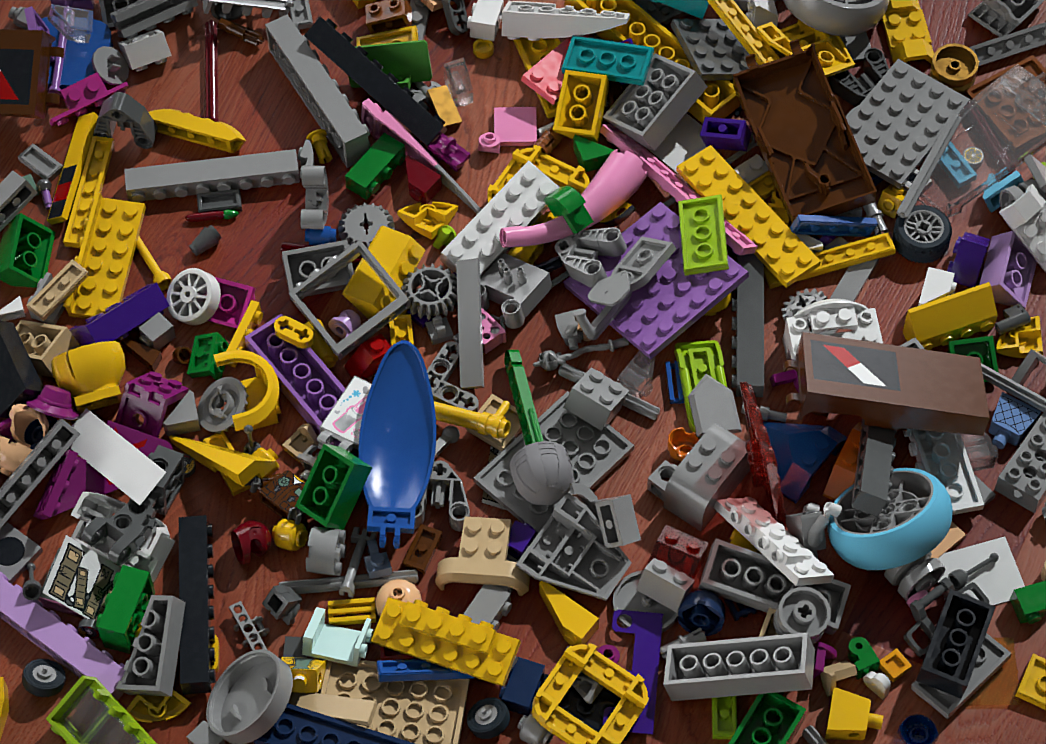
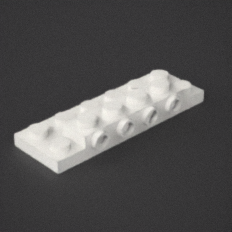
(947, 460)
(774, 541)

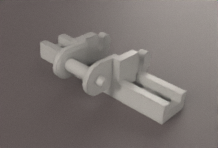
(256, 639)

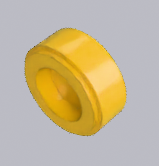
(483, 48)

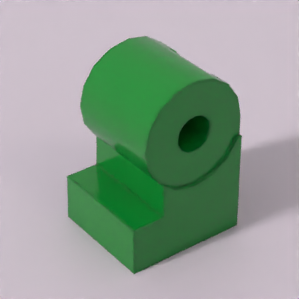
(862, 656)

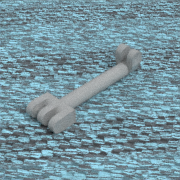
(360, 540)

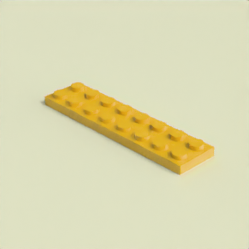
(746, 211)

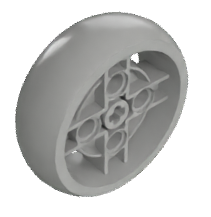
(839, 16)

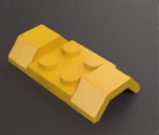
(907, 31)

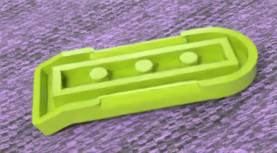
(694, 362)

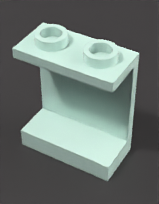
(335, 642)

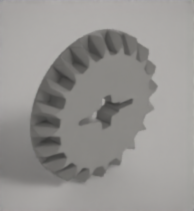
(352, 223)
(209, 408)

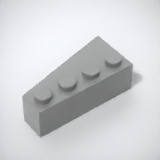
(155, 650)

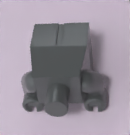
(283, 602)

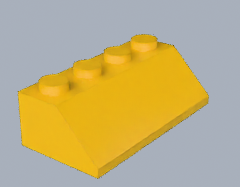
(397, 255)
(952, 317)

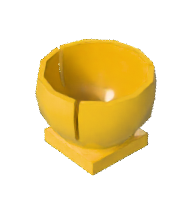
(95, 374)

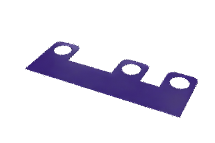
(646, 655)

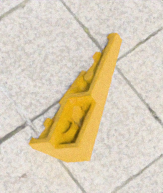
(232, 463)

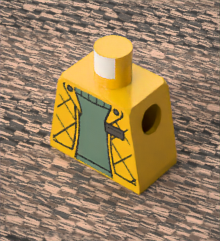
(306, 673)

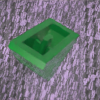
(589, 153)

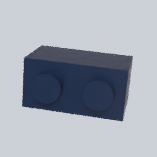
(522, 686)

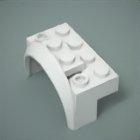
(831, 315)
(153, 551)

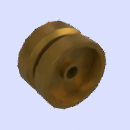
(955, 67)

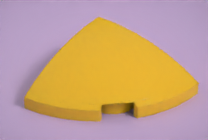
(428, 217)
(1021, 340)
(157, 708)

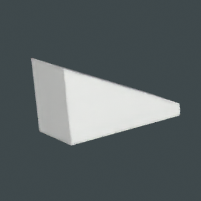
(12, 310)

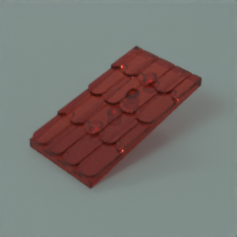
(761, 455)

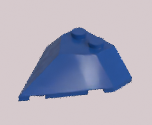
(801, 453)

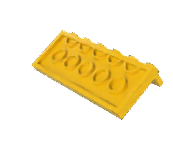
(105, 254)

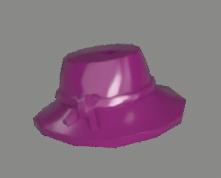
(54, 402)

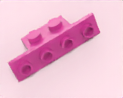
(84, 95)

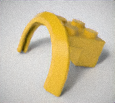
(262, 390)

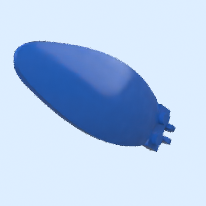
(398, 441)

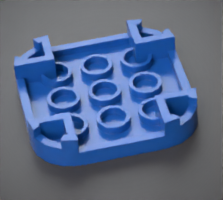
(78, 56)

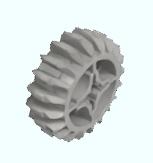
(433, 284)

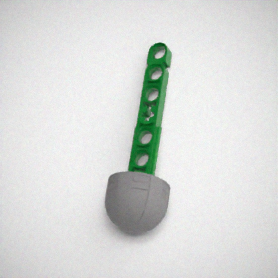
(541, 467)

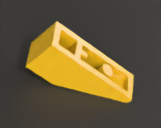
(573, 620)

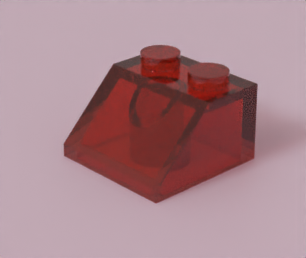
(680, 551)

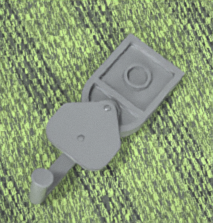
(629, 275)

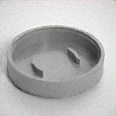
(249, 697)

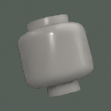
(533, 732)

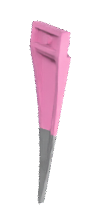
(384, 122)

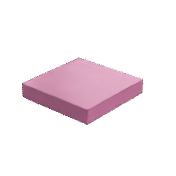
(515, 125)

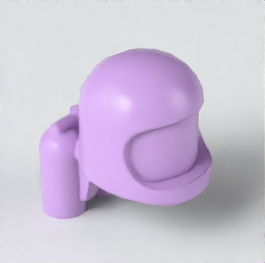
(345, 323)

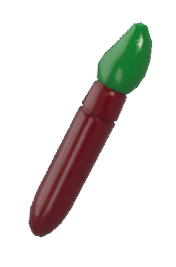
(205, 216)

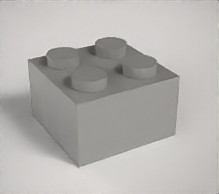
(596, 398)

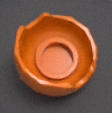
(681, 443)

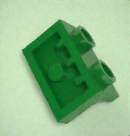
(202, 359)

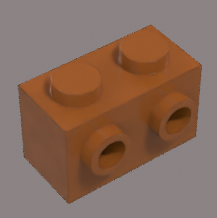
(388, 15)

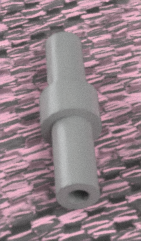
(769, 414)

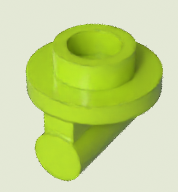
(445, 236)

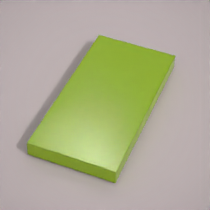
(703, 235)

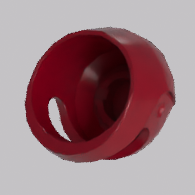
(250, 538)

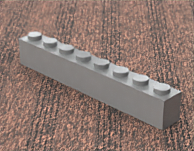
(212, 175)

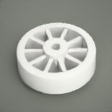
(188, 293)

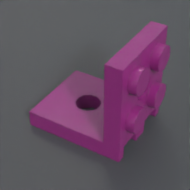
(149, 397)

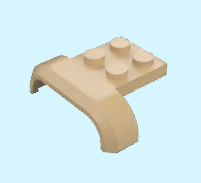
(483, 557)

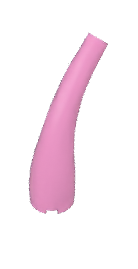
(607, 191)

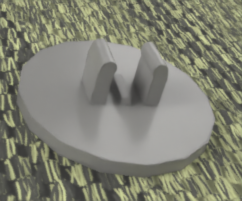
(110, 65)

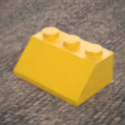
(581, 105)

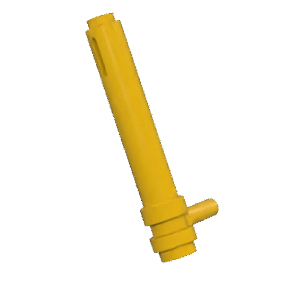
(483, 423)

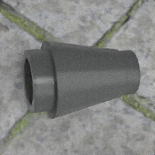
(205, 240)

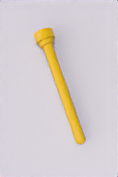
(160, 277)

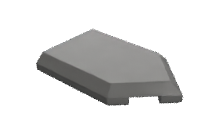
(713, 404)

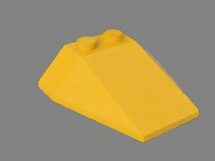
(829, 48)

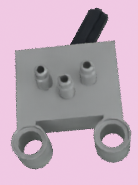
(516, 286)

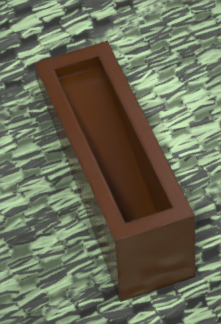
(146, 355)

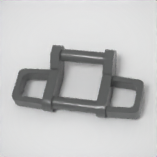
(920, 616)

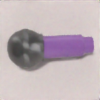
(44, 187)

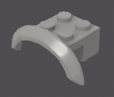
(614, 514)

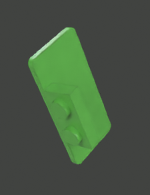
(404, 60)

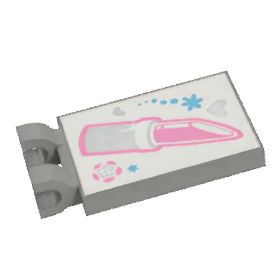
(346, 416)

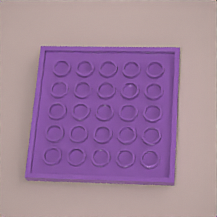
(670, 299)

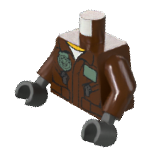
(281, 493)

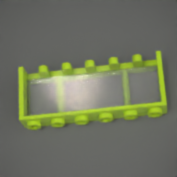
(95, 717)

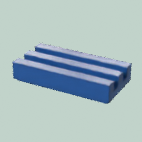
(668, 366)

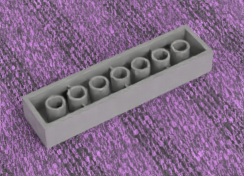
(318, 90)

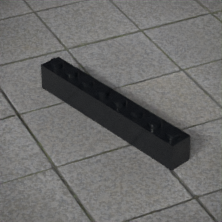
(374, 81)
(196, 591)

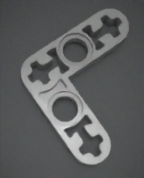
(440, 383)

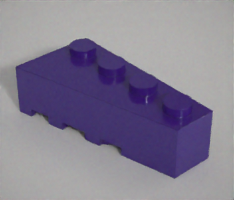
(122, 316)

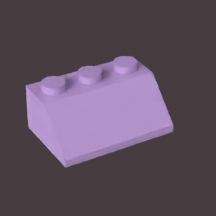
(1009, 269)

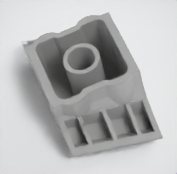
(1003, 15)

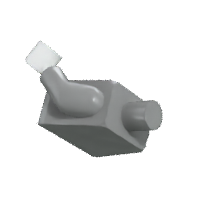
(810, 525)

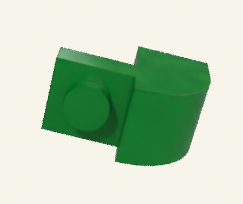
(569, 204)

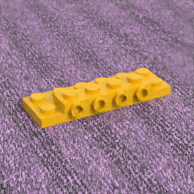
(446, 640)

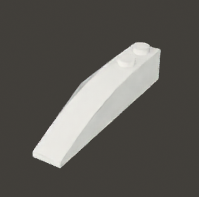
(544, 20)

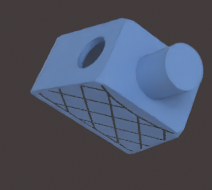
(1012, 421)

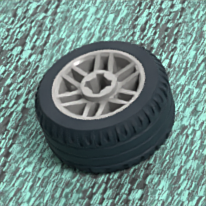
(922, 235)

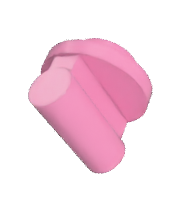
(489, 143)

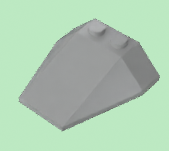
(573, 552)

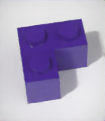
(969, 258)

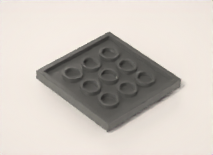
(710, 48)

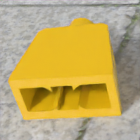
(850, 716)

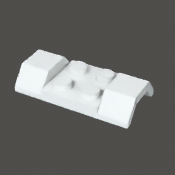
(1028, 222)

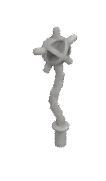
(550, 360)

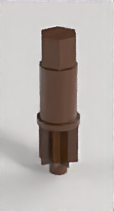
(244, 33)

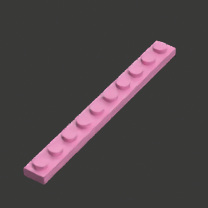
(672, 183)

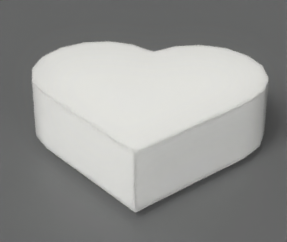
(877, 683)

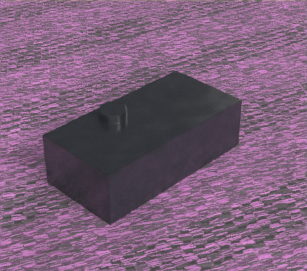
(17, 374)
(955, 643)

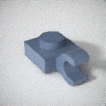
(376, 563)

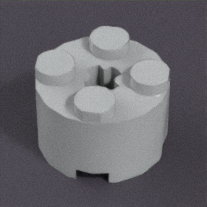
(326, 550)

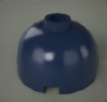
(703, 611)

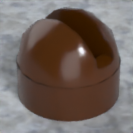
(183, 352)

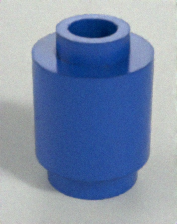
(320, 236)

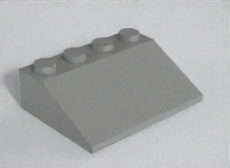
(655, 109)

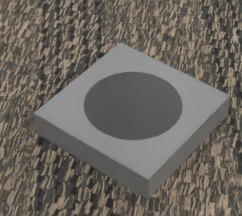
(16, 552)

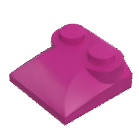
(233, 303)

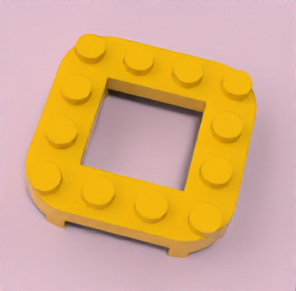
(556, 170)
(605, 672)

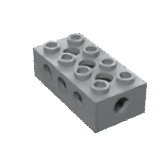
(1025, 473)

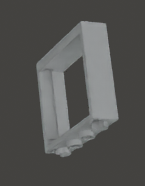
(371, 326)

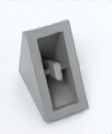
(183, 418)

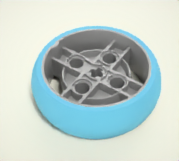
(902, 533)

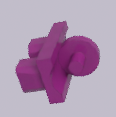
(449, 151)

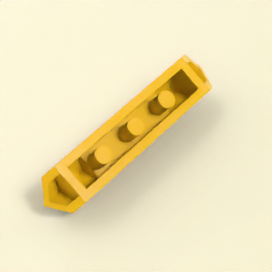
(197, 129)

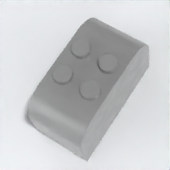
(706, 475)

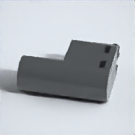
(1014, 318)

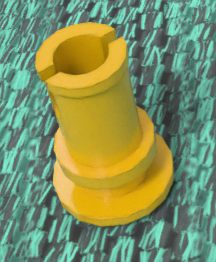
(319, 142)

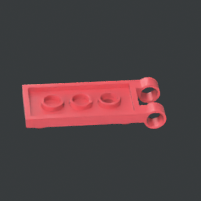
(547, 75)

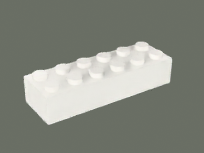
(514, 205)

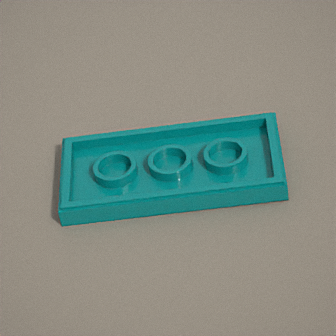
(617, 60)

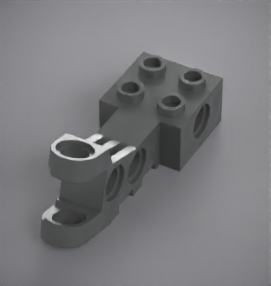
(136, 517)

